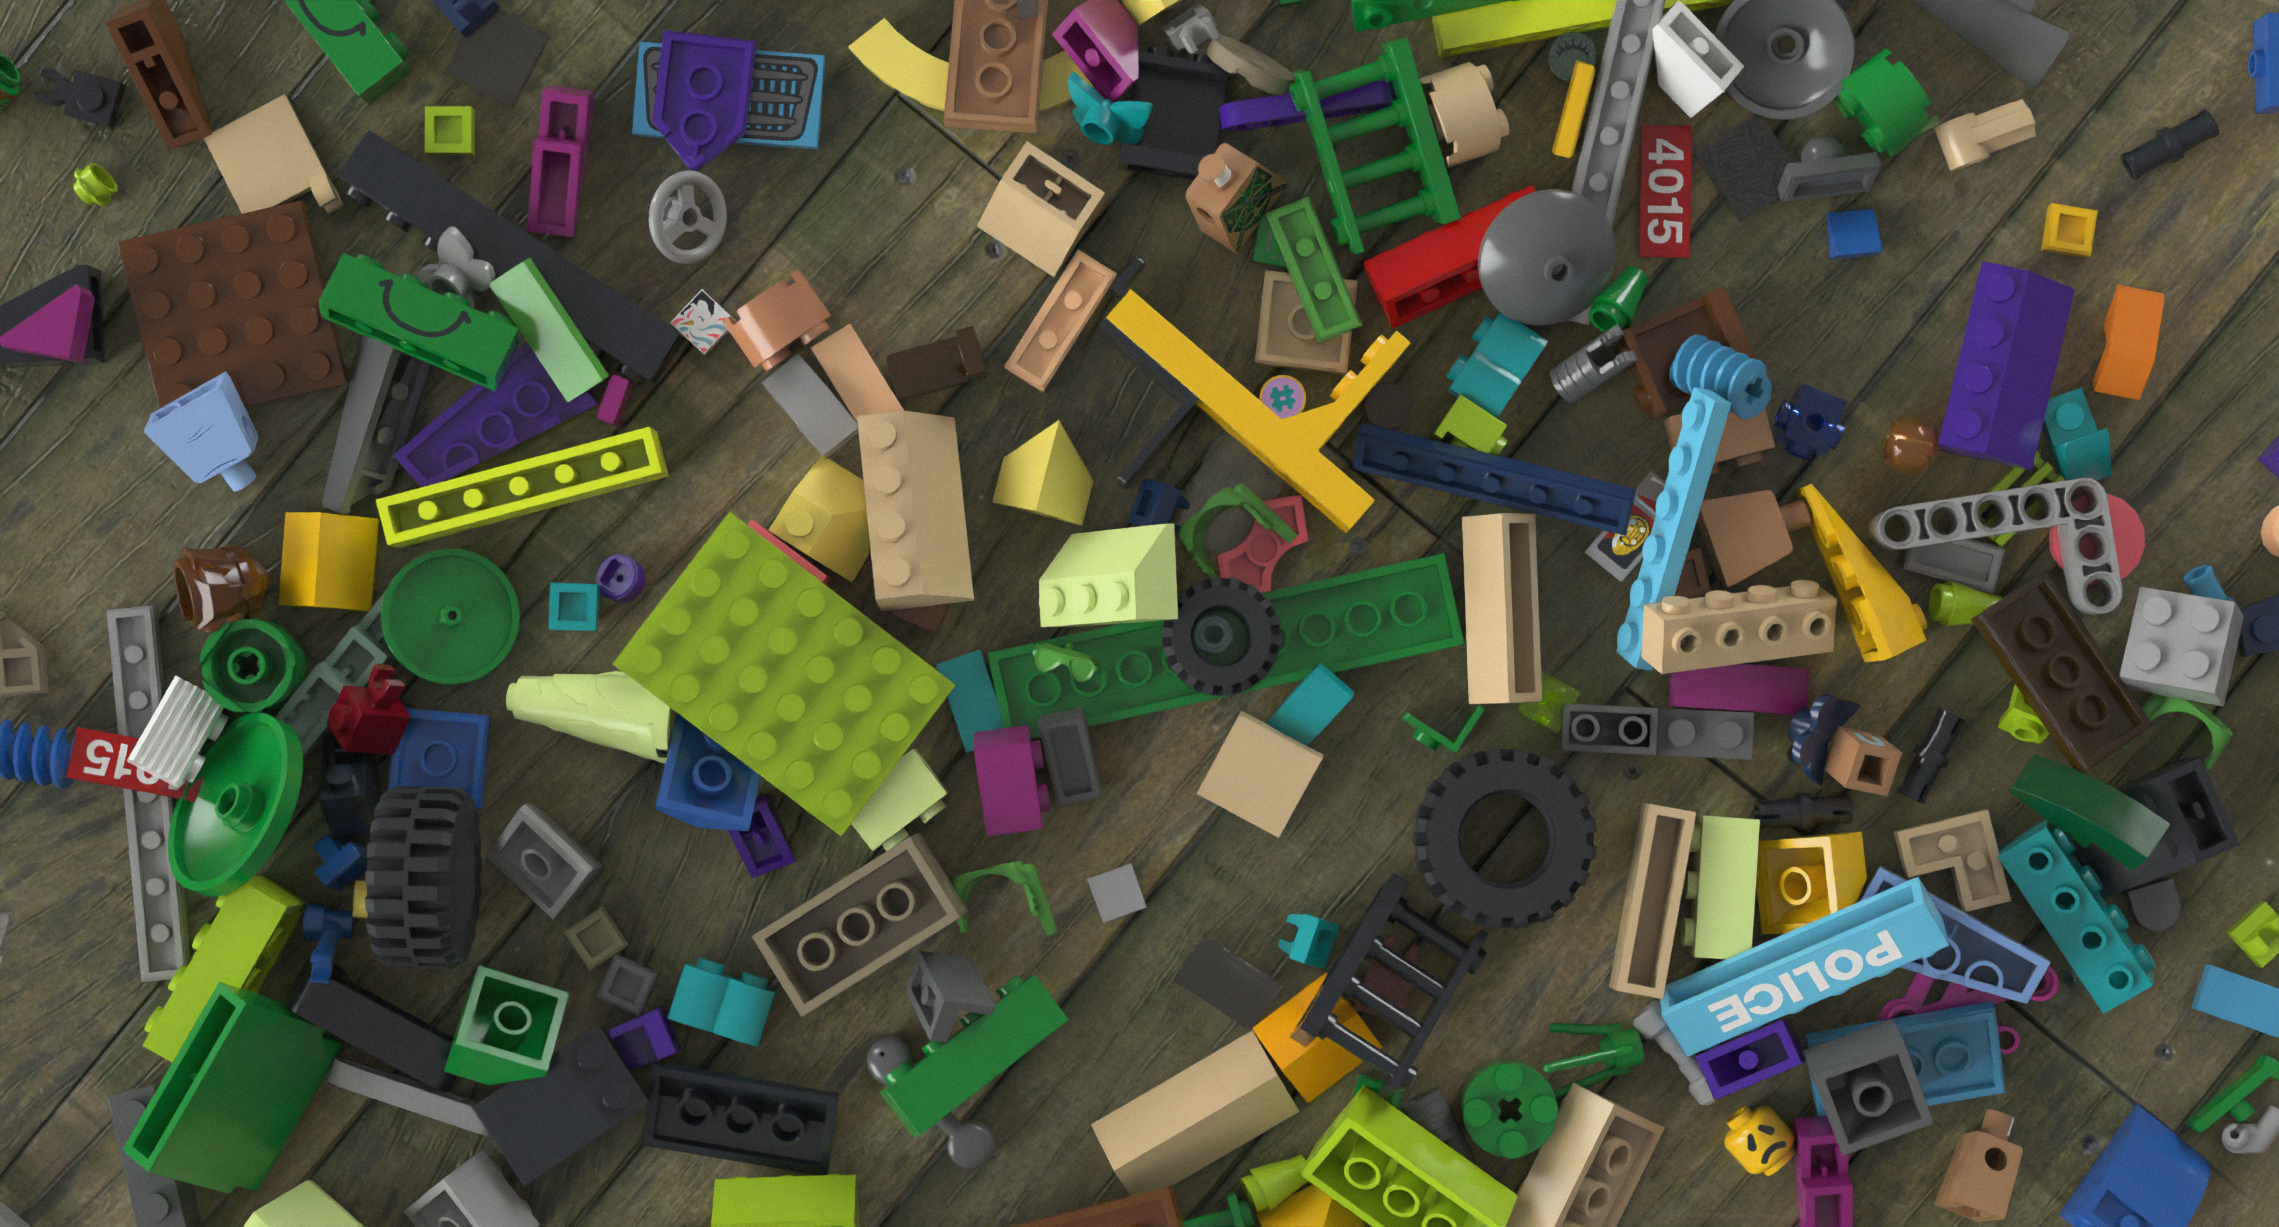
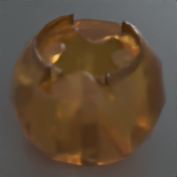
(1909, 445)

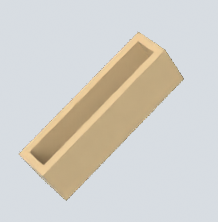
(1502, 608)
(1652, 900)

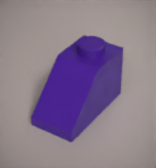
(1751, 1058)

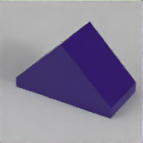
(765, 843)

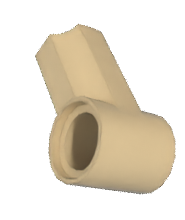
(1974, 138)

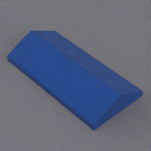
(705, 782)

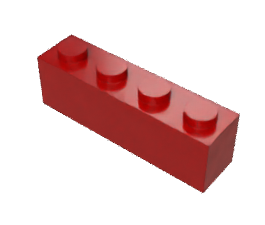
(1433, 266)

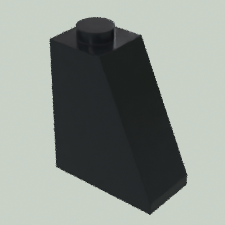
(28, 303)

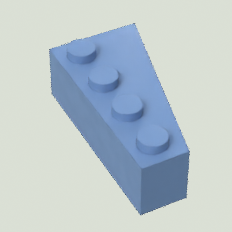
(1976, 952)

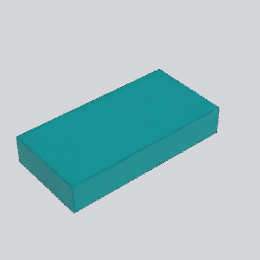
(973, 697)
(1311, 705)

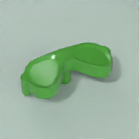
(1050, 656)

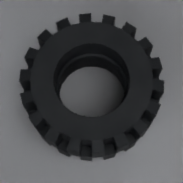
(1262, 645)

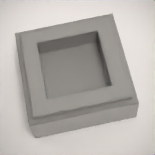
(1117, 892)

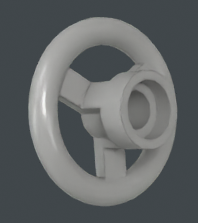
(675, 215)

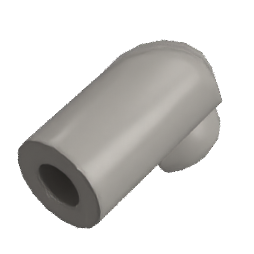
(2252, 1137)

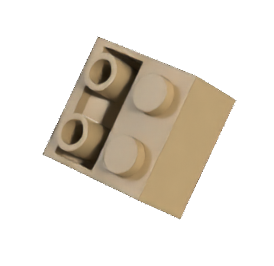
(1041, 209)

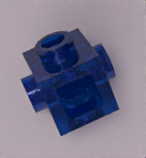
(1824, 414)

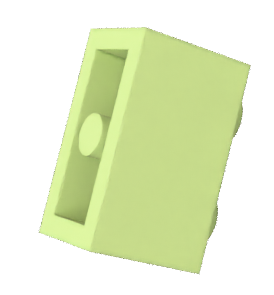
(903, 796)

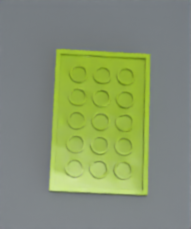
(784, 674)

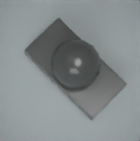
(1827, 171)

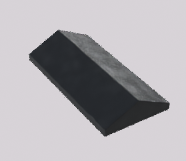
(741, 1119)

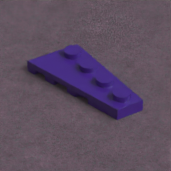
(490, 421)

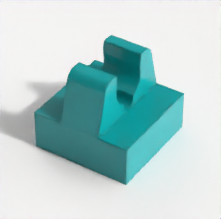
(574, 606)
(1312, 941)

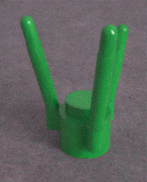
(1619, 1050)

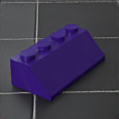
(2006, 366)

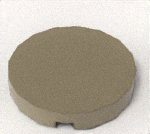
(1254, 65)

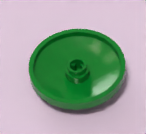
(241, 807)

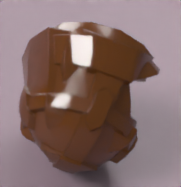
(219, 586)

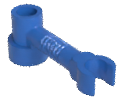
(327, 928)

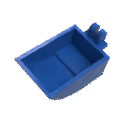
(2140, 1179)

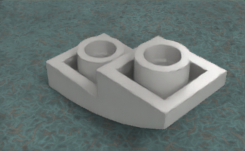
(811, 406)

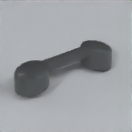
(969, 1142)

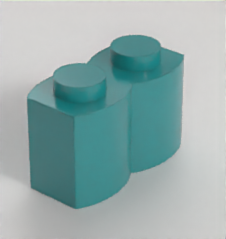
(1497, 363)
(723, 1002)

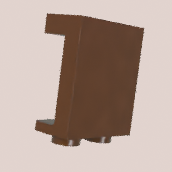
(1661, 338)

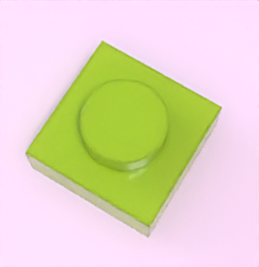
(449, 130)

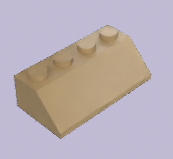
(915, 510)
(1586, 1165)

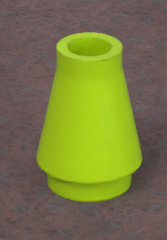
(1957, 603)
(1273, 1183)

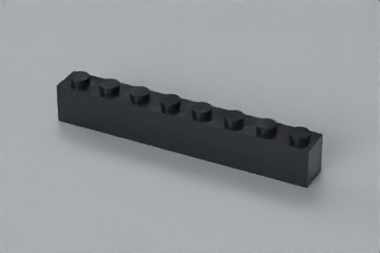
(433, 204)

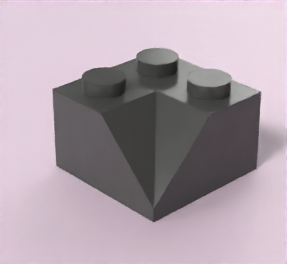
(1868, 1086)

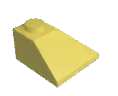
(827, 519)

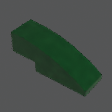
(2089, 810)

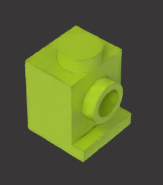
(1471, 428)

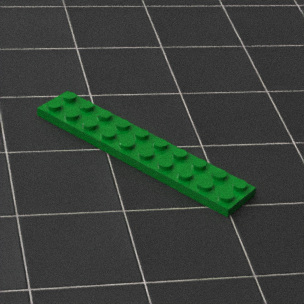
(1329, 621)

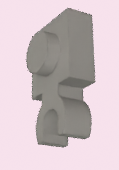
(1189, 28)

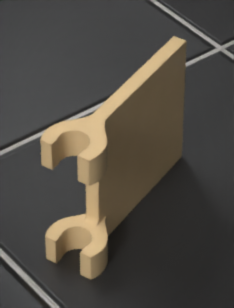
(271, 159)

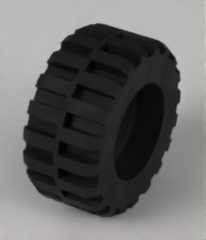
(1567, 852)
(423, 877)

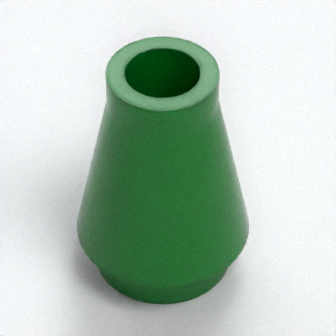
(1619, 300)

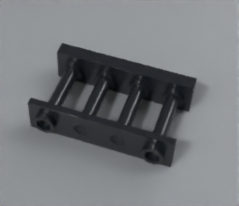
(1346, 984)

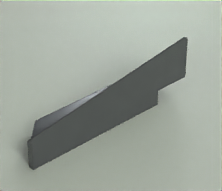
(2003, 33)
(373, 423)

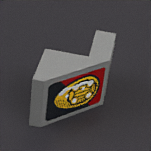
(1620, 552)

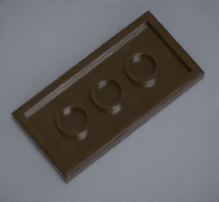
(2062, 672)

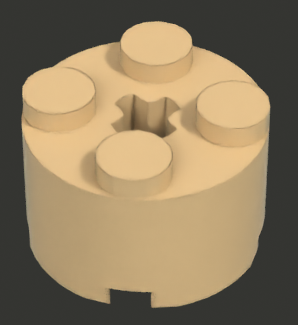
(1464, 112)

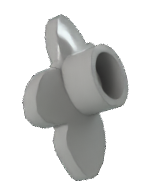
(457, 269)

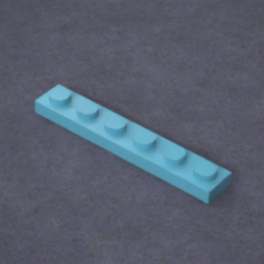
(1675, 515)

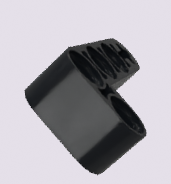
(373, 1025)

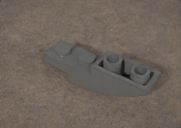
(1658, 731)

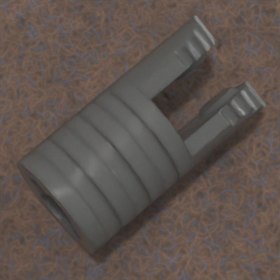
(1590, 367)
(1434, 1114)

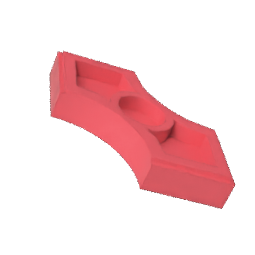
(1261, 548)

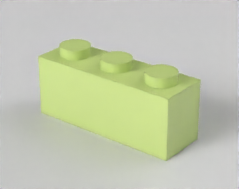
(1721, 887)

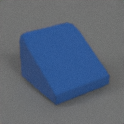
(1853, 234)

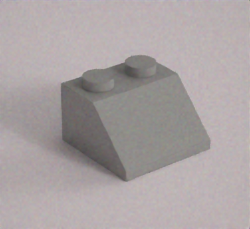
(472, 1197)

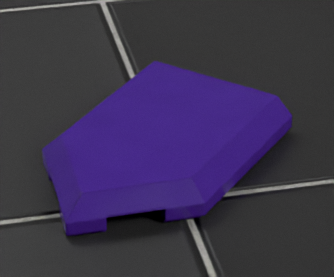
(703, 94)

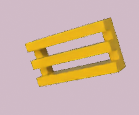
(1573, 109)

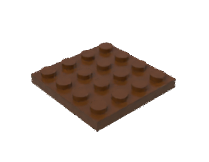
(234, 301)

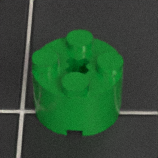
(1885, 104)
(228, 674)
(1507, 1135)

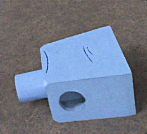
(207, 433)

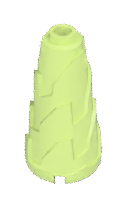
(598, 709)

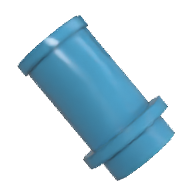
(2204, 583)

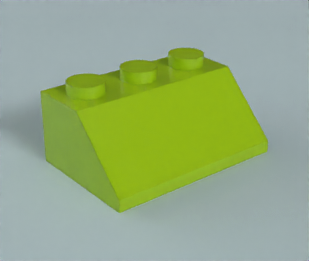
(787, 1201)

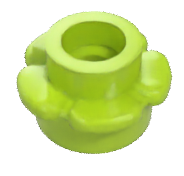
(94, 185)

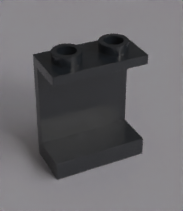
(1183, 115)

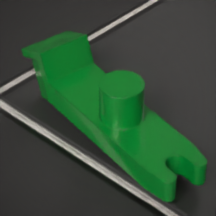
(2233, 1096)

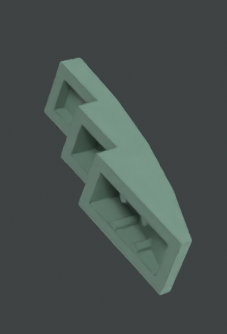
(346, 665)

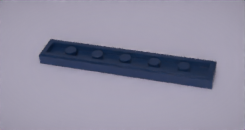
(1494, 479)

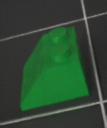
(506, 1029)

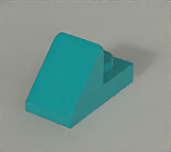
(2074, 438)

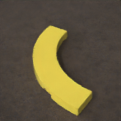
(925, 76)

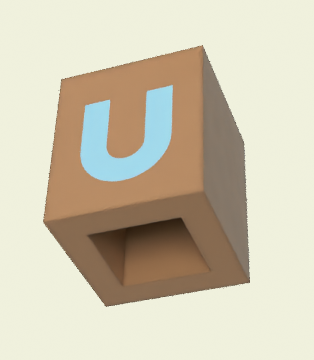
(1862, 761)

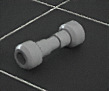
(1652, 1026)

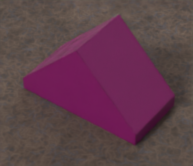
(56, 329)

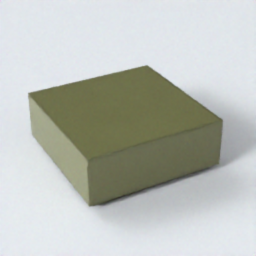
(597, 938)

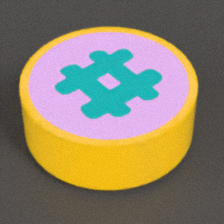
(1283, 396)

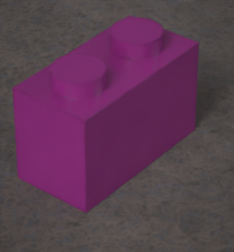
(1008, 780)

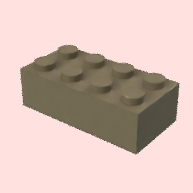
(860, 924)

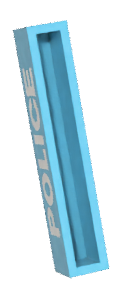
(1803, 967)

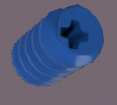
(35, 756)

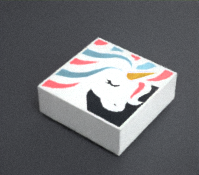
(702, 322)

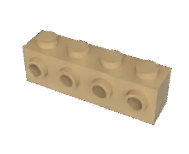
(1738, 627)

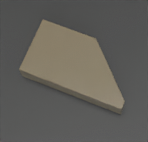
(21, 661)

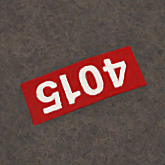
(1665, 191)
(103, 760)

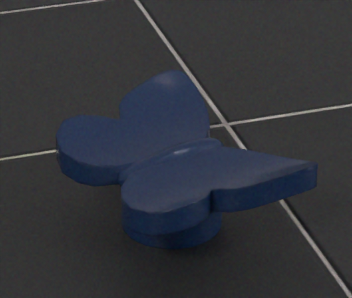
(1813, 730)

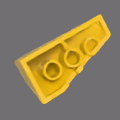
(1871, 599)

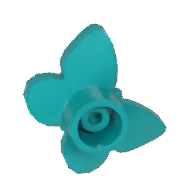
(1107, 120)

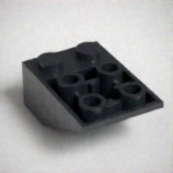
(2196, 832)

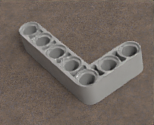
(2012, 518)

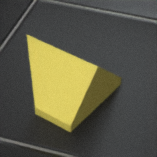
(1046, 478)

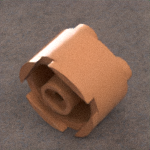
(777, 320)

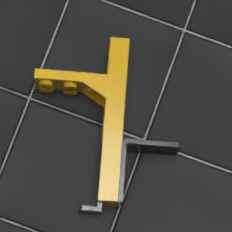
(1196, 381)

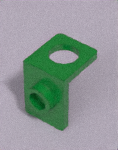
(1433, 739)

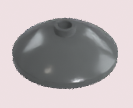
(1782, 80)
(1531, 240)

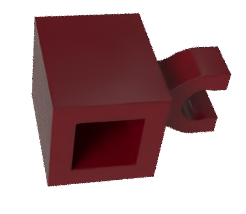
(370, 716)

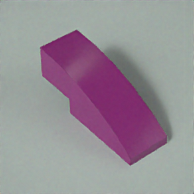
(560, 160)
(1741, 689)
(1821, 1175)

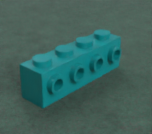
(2077, 915)

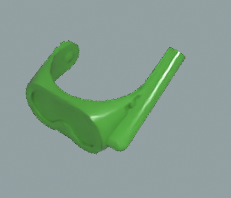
(1194, 529)
(2221, 734)
(1020, 874)

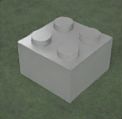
(2181, 646)

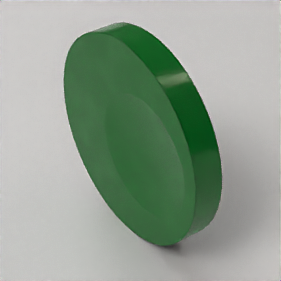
(450, 616)

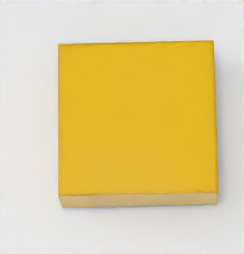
(2069, 230)

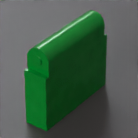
(233, 1093)

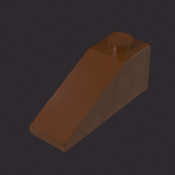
(161, 69)

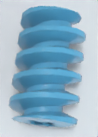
(1725, 372)

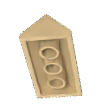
(1195, 1116)

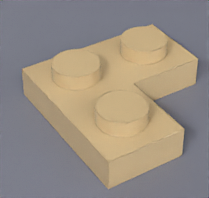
(1965, 846)

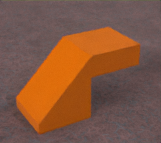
(2131, 340)

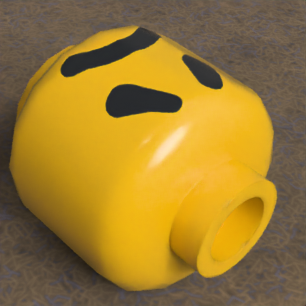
(1759, 1139)

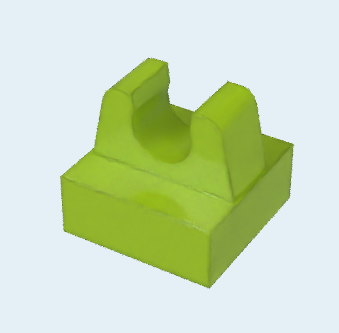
(2257, 933)

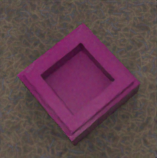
(616, 401)

